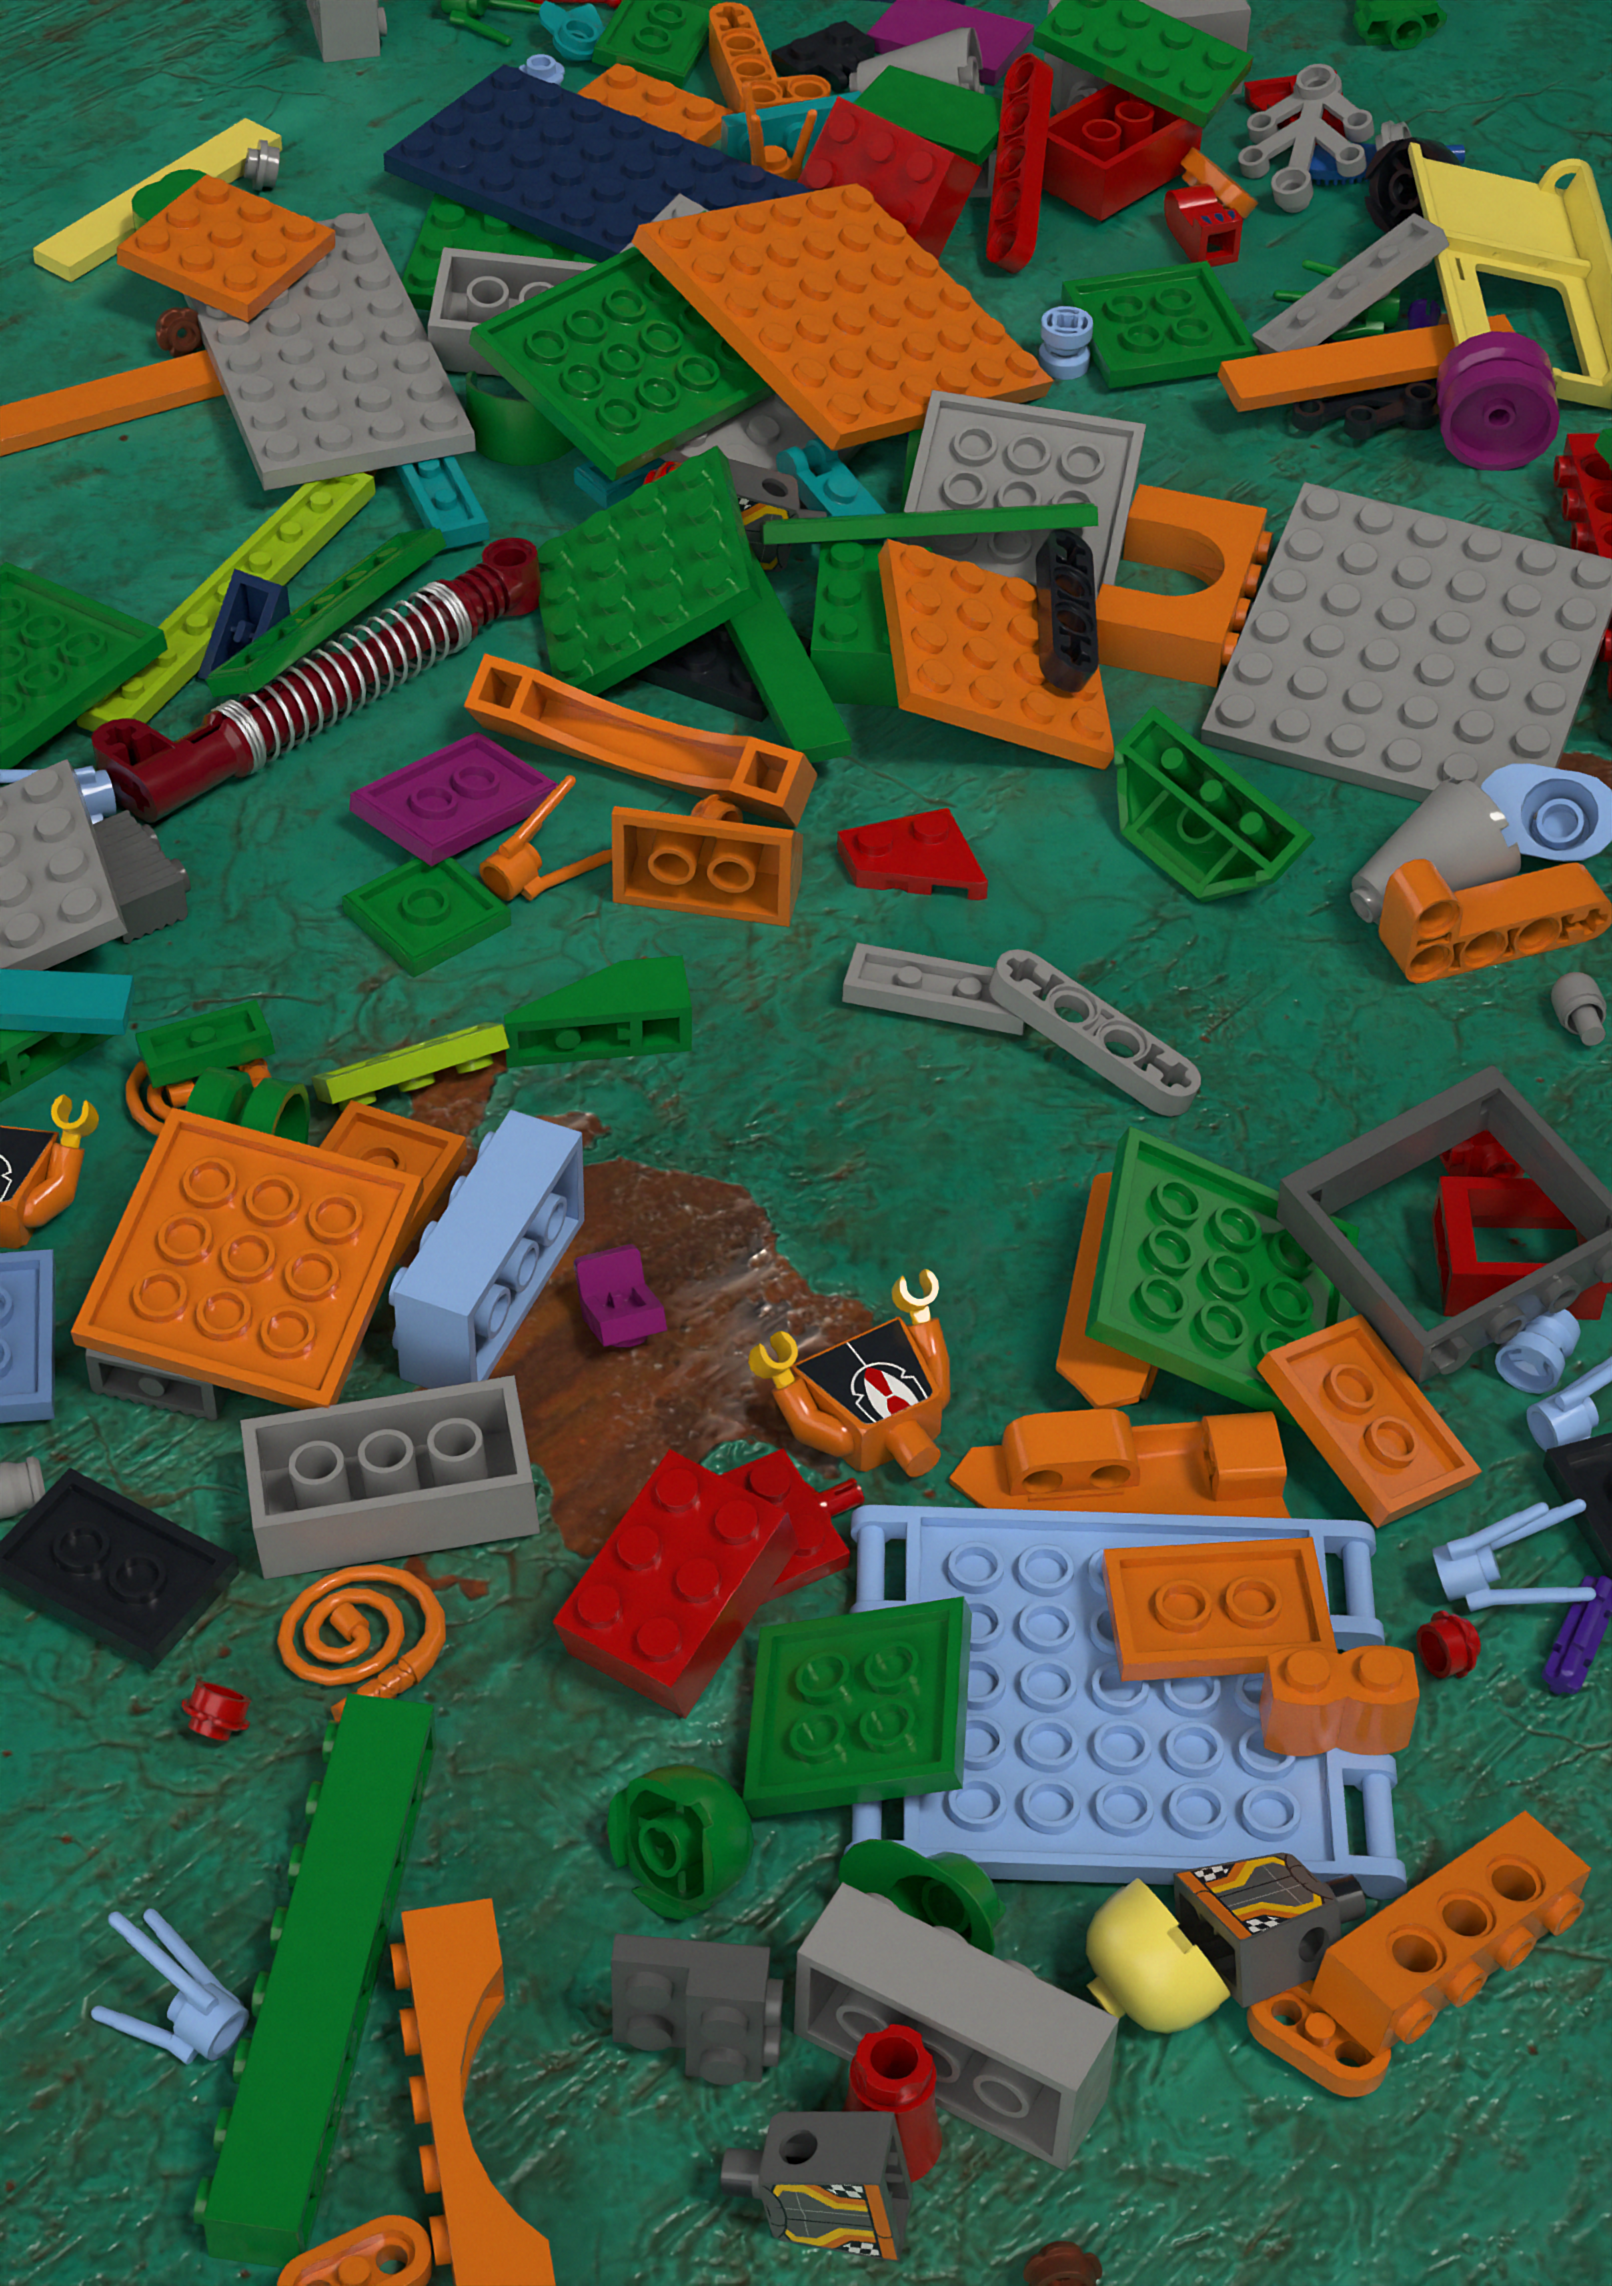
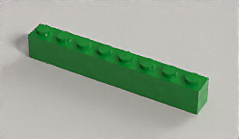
(320, 1984)

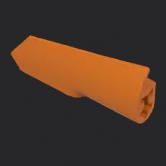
(1097, 1370)
(1106, 1465)

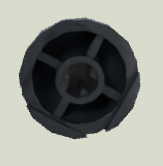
(1392, 180)

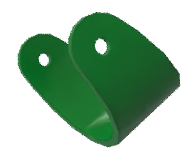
(512, 429)

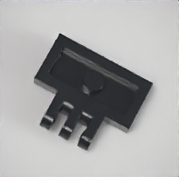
(827, 54)

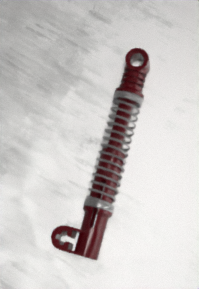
(160, 775)

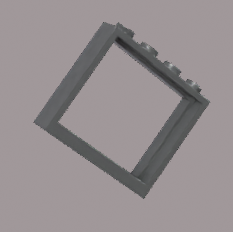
(1407, 1142)

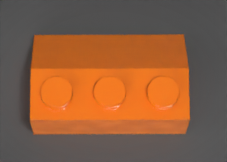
(705, 866)

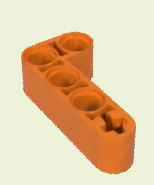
(741, 56)
(1461, 931)

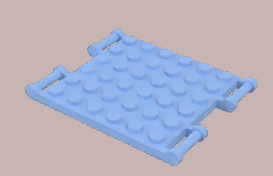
(1102, 1772)

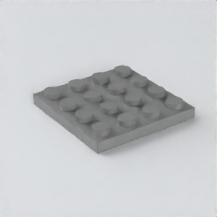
(1023, 455)
(51, 873)

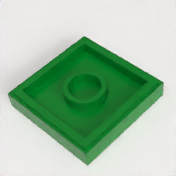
(426, 912)

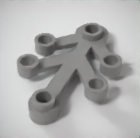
(1314, 90)

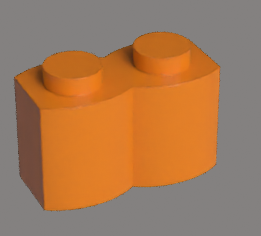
(1334, 1700)

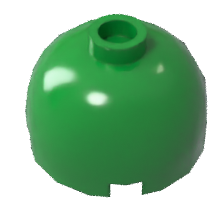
(681, 1838)

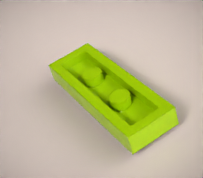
(412, 1065)

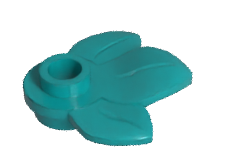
(572, 31)

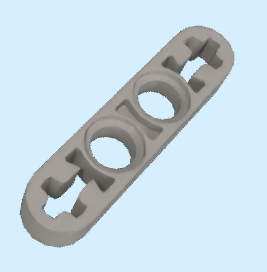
(1088, 1038)

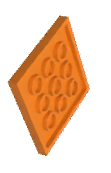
(971, 657)
(249, 1261)

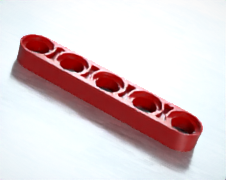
(1025, 98)

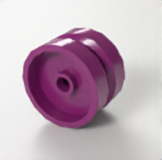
(1497, 401)

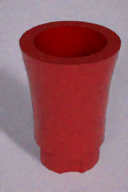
(899, 2077)

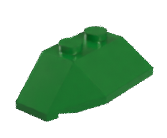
(1199, 813)

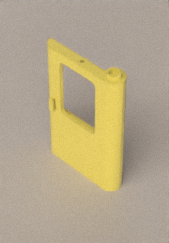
(1532, 237)

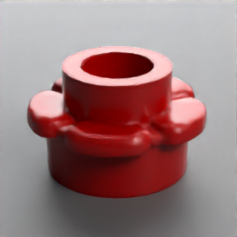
(1448, 1645)
(216, 1710)

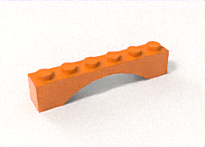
(557, 716)
(456, 1993)

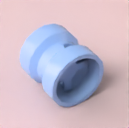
(1065, 339)
(1538, 1352)

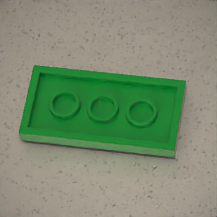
(1146, 54)

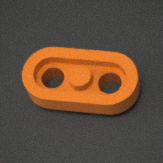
(1228, 193)
(1316, 2043)
(359, 2254)

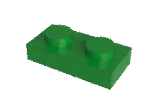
(210, 1040)

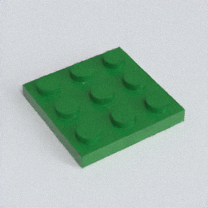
(1159, 323)
(859, 1708)

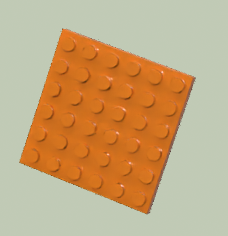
(839, 311)

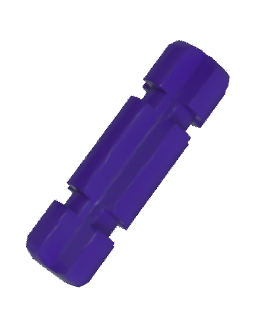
(1579, 1638)

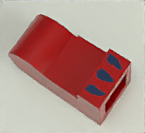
(1199, 219)

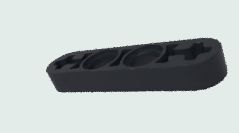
(1063, 601)

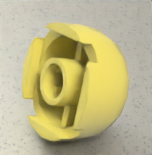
(1149, 1964)

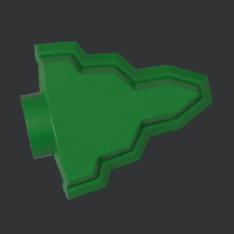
(1397, 21)

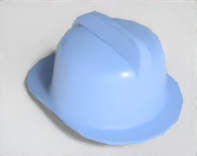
(1571, 805)

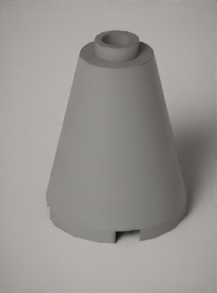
(945, 57)
(1454, 830)

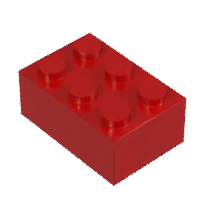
(1114, 150)
(903, 172)
(677, 1583)

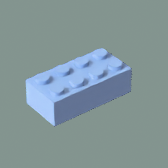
(488, 1253)

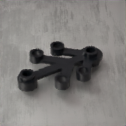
(1407, 404)

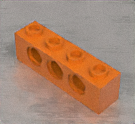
(1451, 1934)

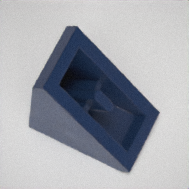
(246, 613)

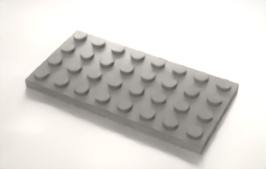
(336, 370)

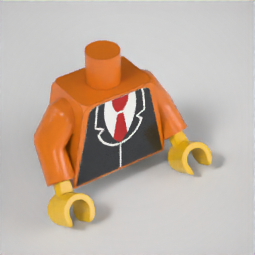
(40, 1171)
(872, 1393)

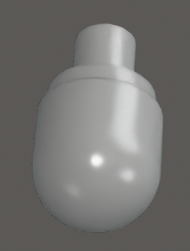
(1580, 1006)

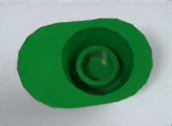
(934, 1889)

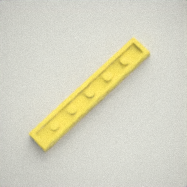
(99, 233)

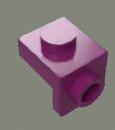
(615, 1297)

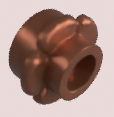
(168, 325)
(1062, 2265)

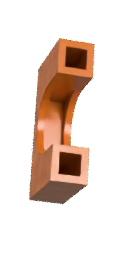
(1191, 633)

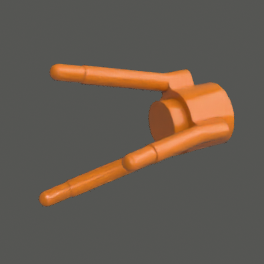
(774, 158)
(516, 862)

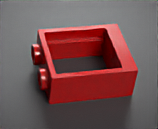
(1494, 1204)

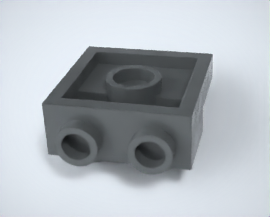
(699, 1999)

